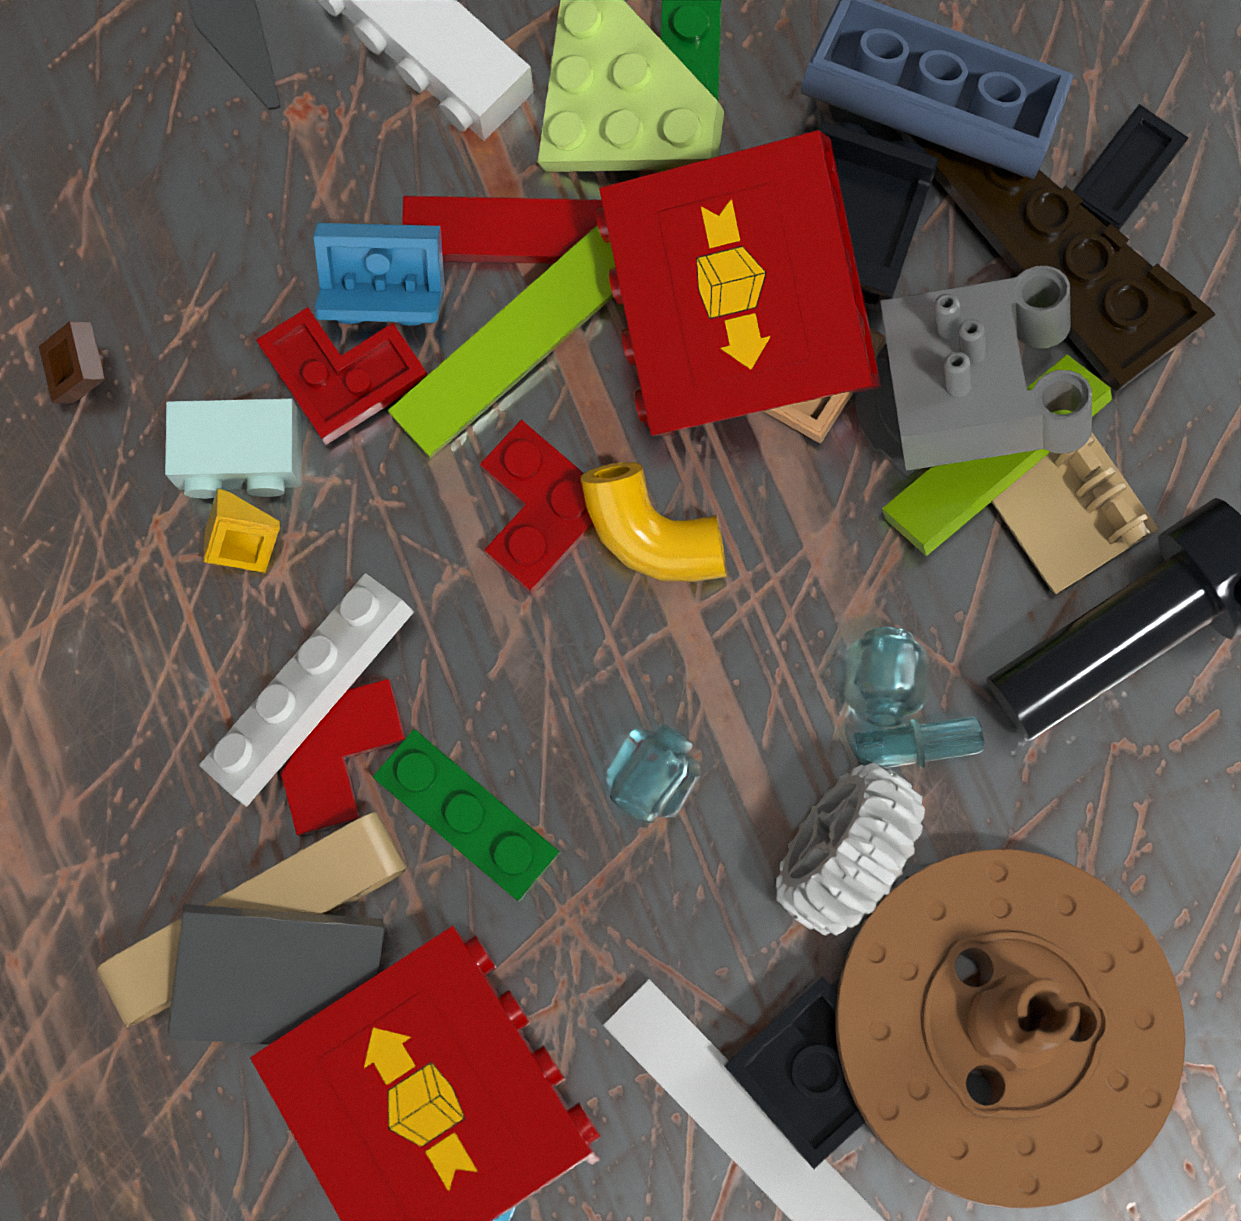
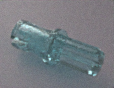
(919, 743)

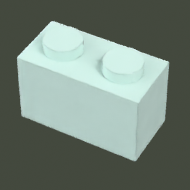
(234, 446)

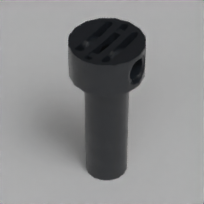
(1132, 627)

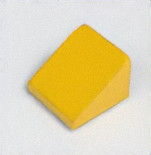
(239, 534)

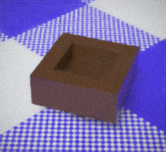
(72, 362)

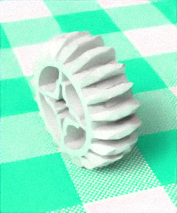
(850, 849)

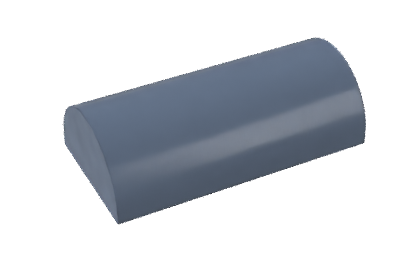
(938, 84)

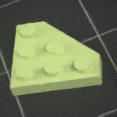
(621, 97)

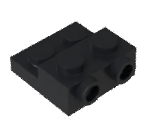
(798, 1075)

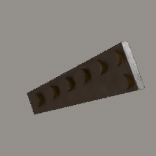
(1119, 303)

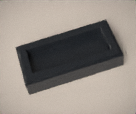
(1129, 167)

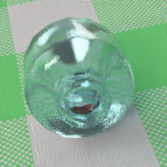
(886, 676)
(653, 773)

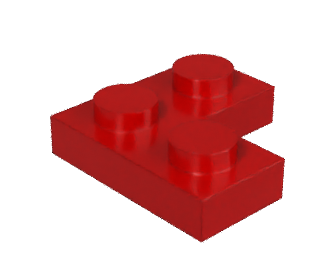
(337, 388)
(552, 501)

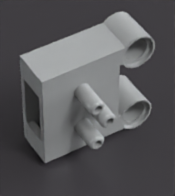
(964, 377)

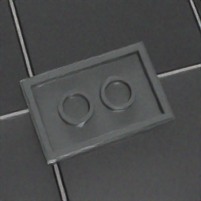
(265, 970)

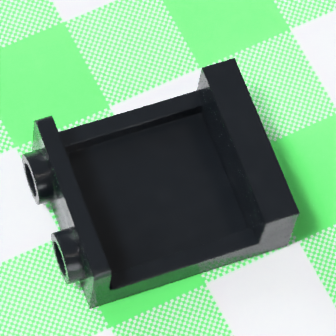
(882, 199)

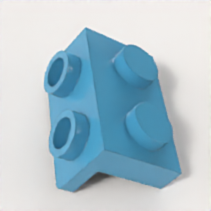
(379, 273)

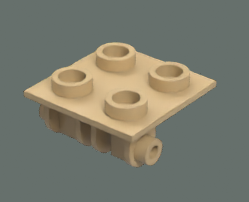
(1073, 514)

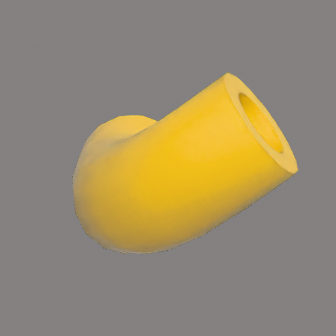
(644, 538)

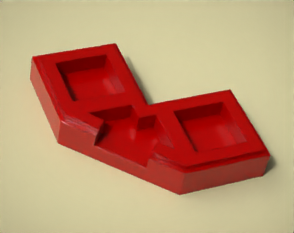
(318, 773)

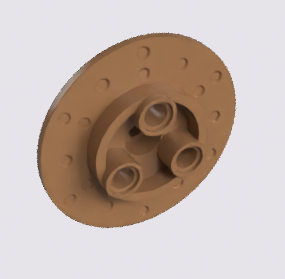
(1058, 1108)

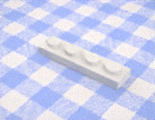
(306, 689)

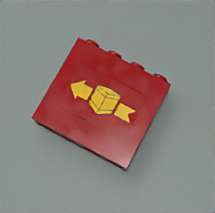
(738, 284)
(426, 1094)

